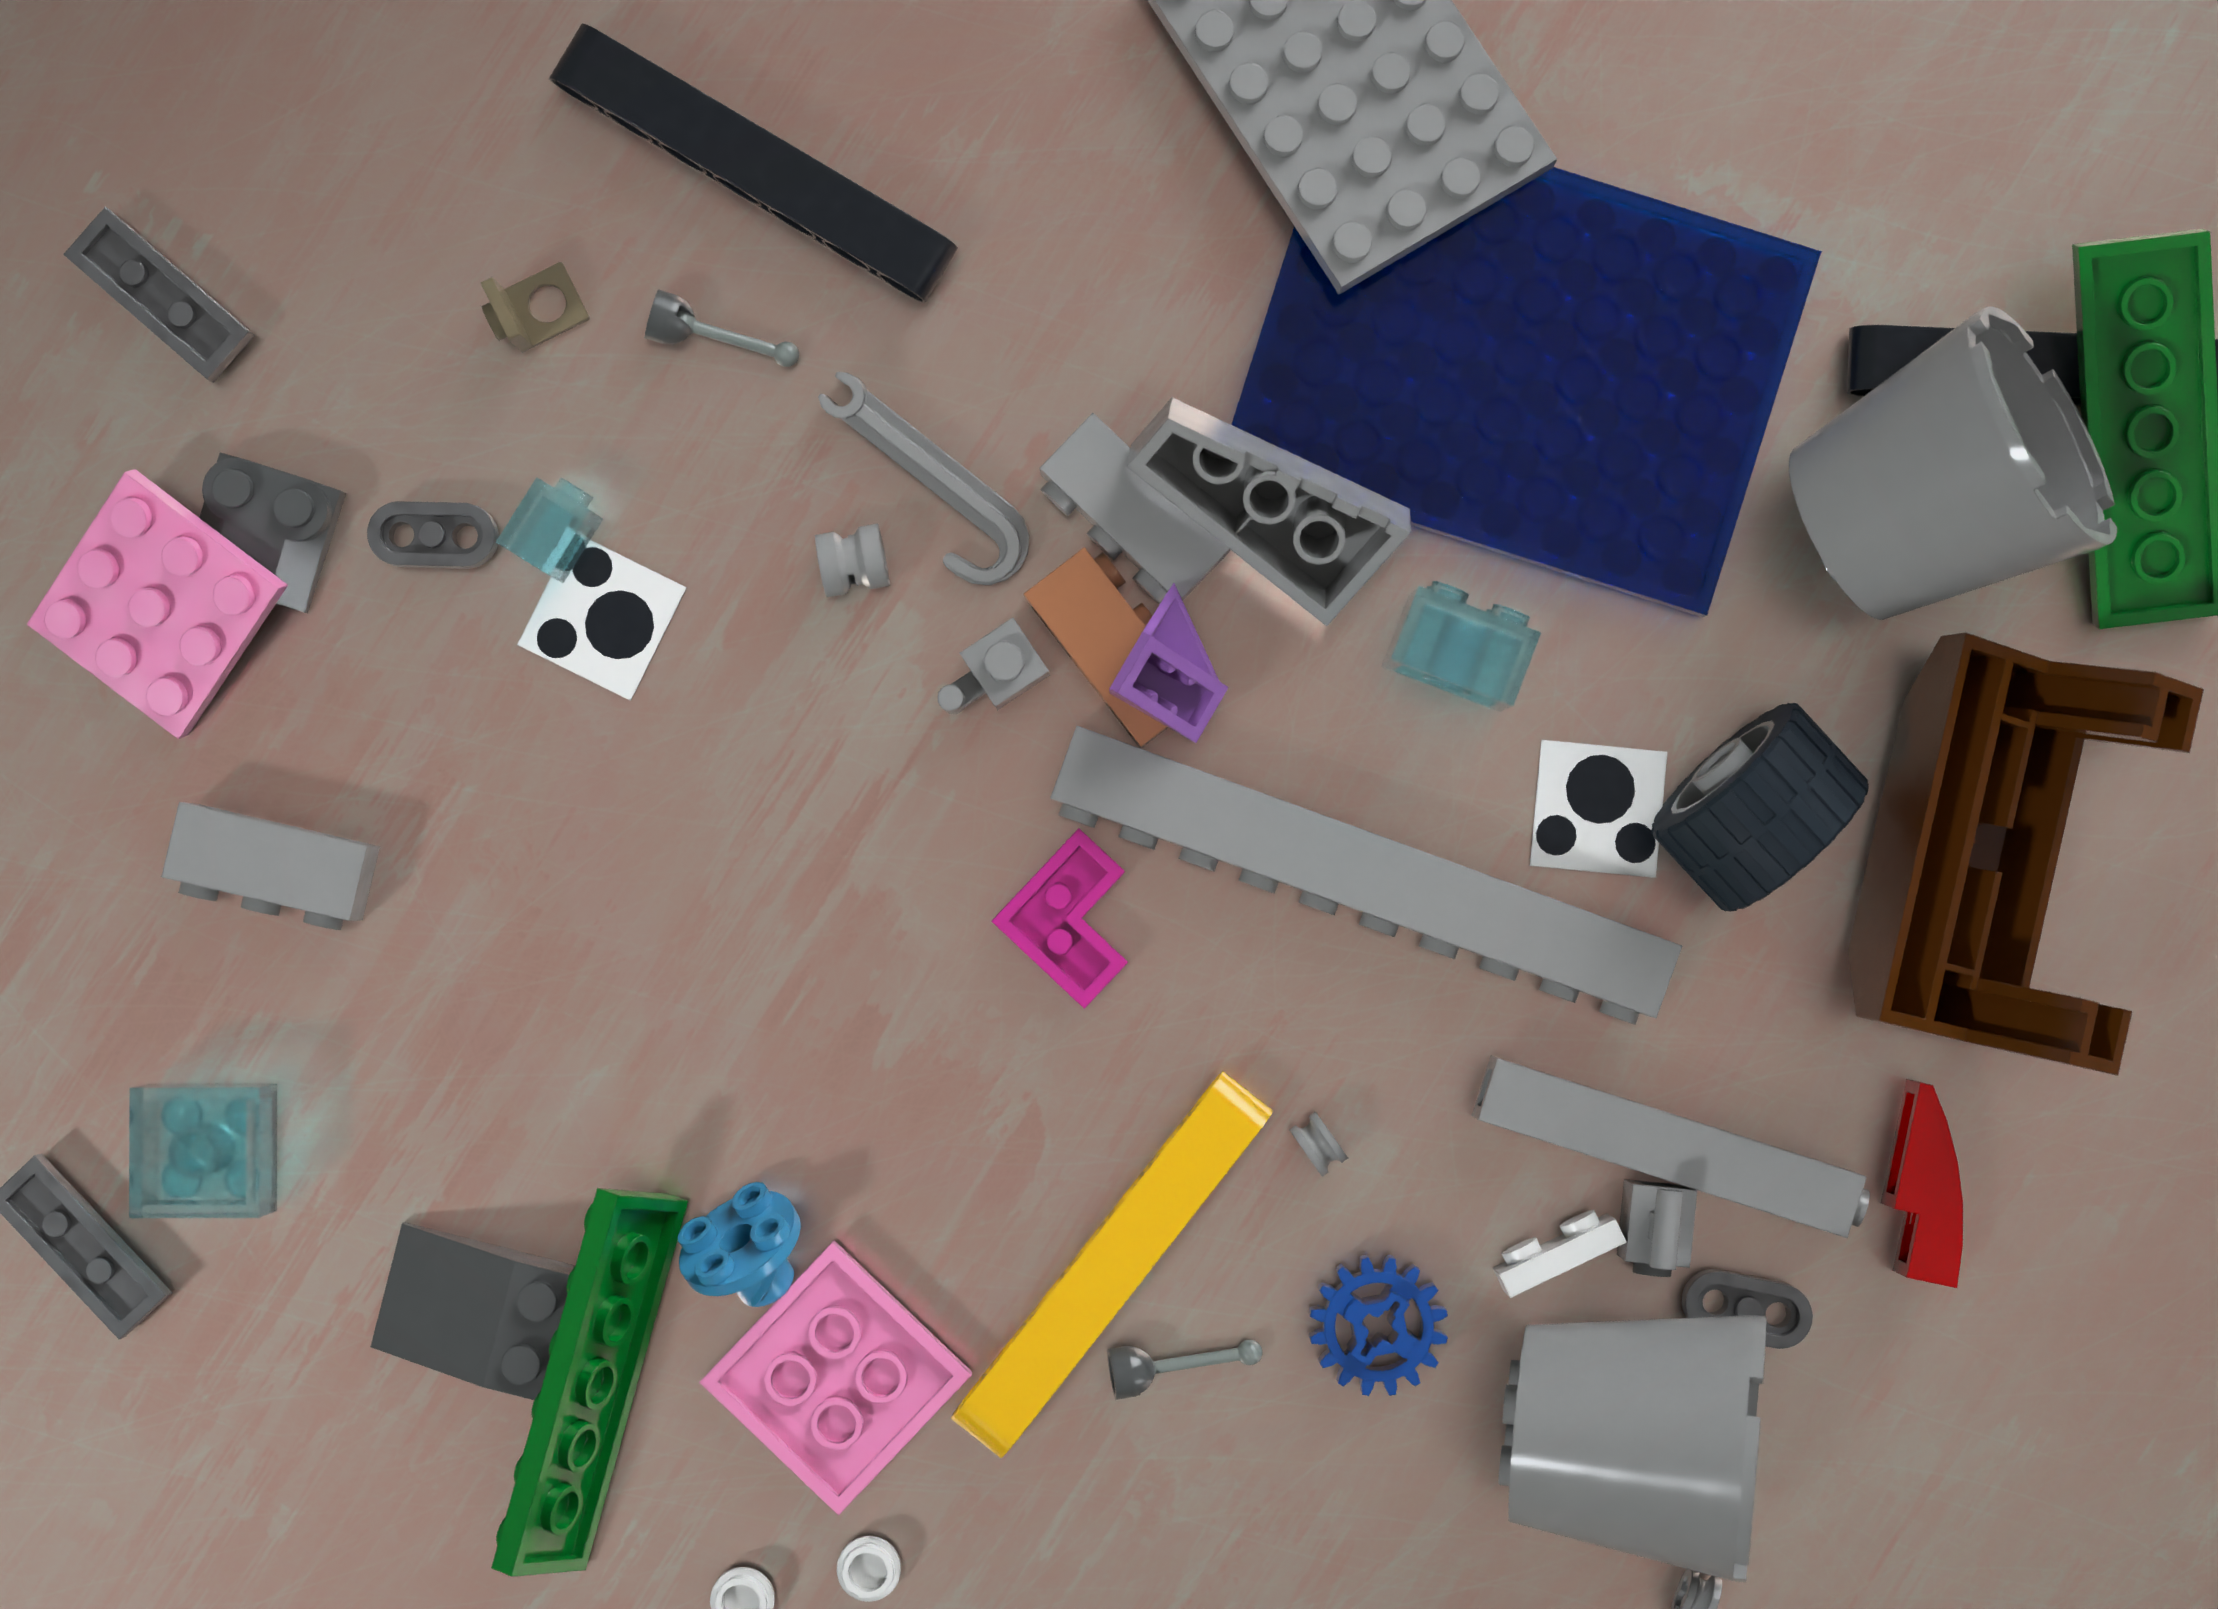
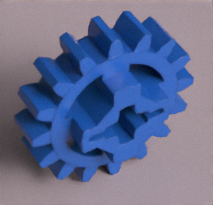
(1400, 1340)

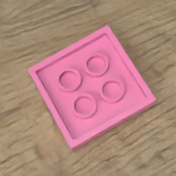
(156, 604)
(836, 1377)

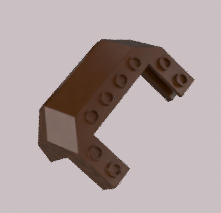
(1976, 840)

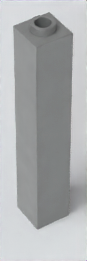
(1671, 1147)

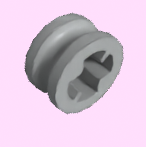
(1318, 1144)
(1696, 1592)

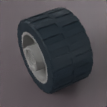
(1760, 807)

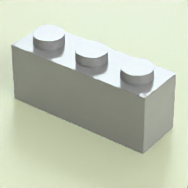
(1129, 513)
(269, 865)

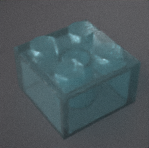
(1461, 646)
(203, 1150)

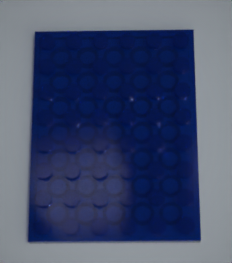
(1547, 380)

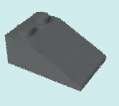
(471, 1309)

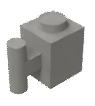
(1000, 666)
(1657, 1226)

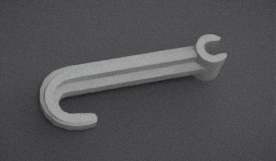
(942, 476)

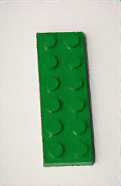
(2153, 421)
(589, 1382)

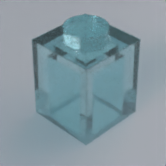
(551, 527)

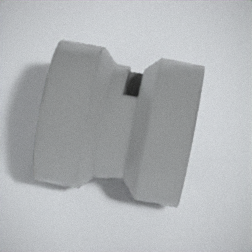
(852, 560)

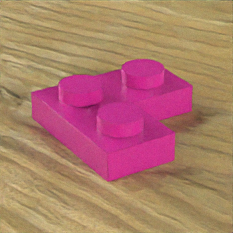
(1049, 924)

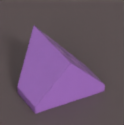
(1171, 672)

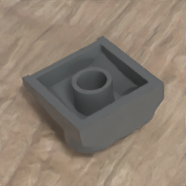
(274, 520)

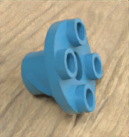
(742, 1247)

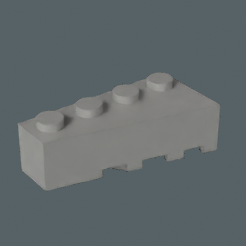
(1273, 509)

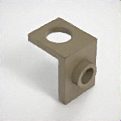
(511, 314)

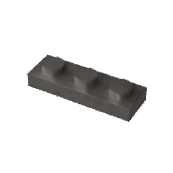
(159, 294)
(80, 1246)

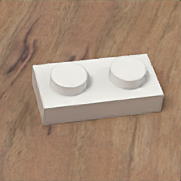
(1582, 1240)

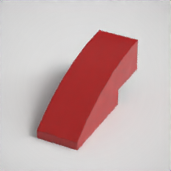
(1927, 1186)

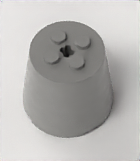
(1952, 475)
(1639, 1437)

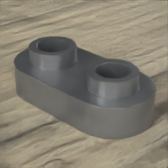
(434, 534)
(1751, 1296)

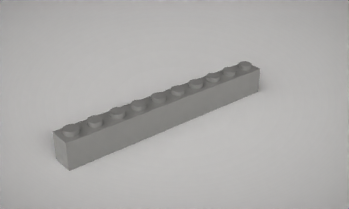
(1365, 873)

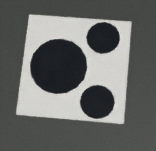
(603, 619)
(1597, 808)

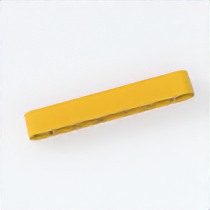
(1111, 1264)

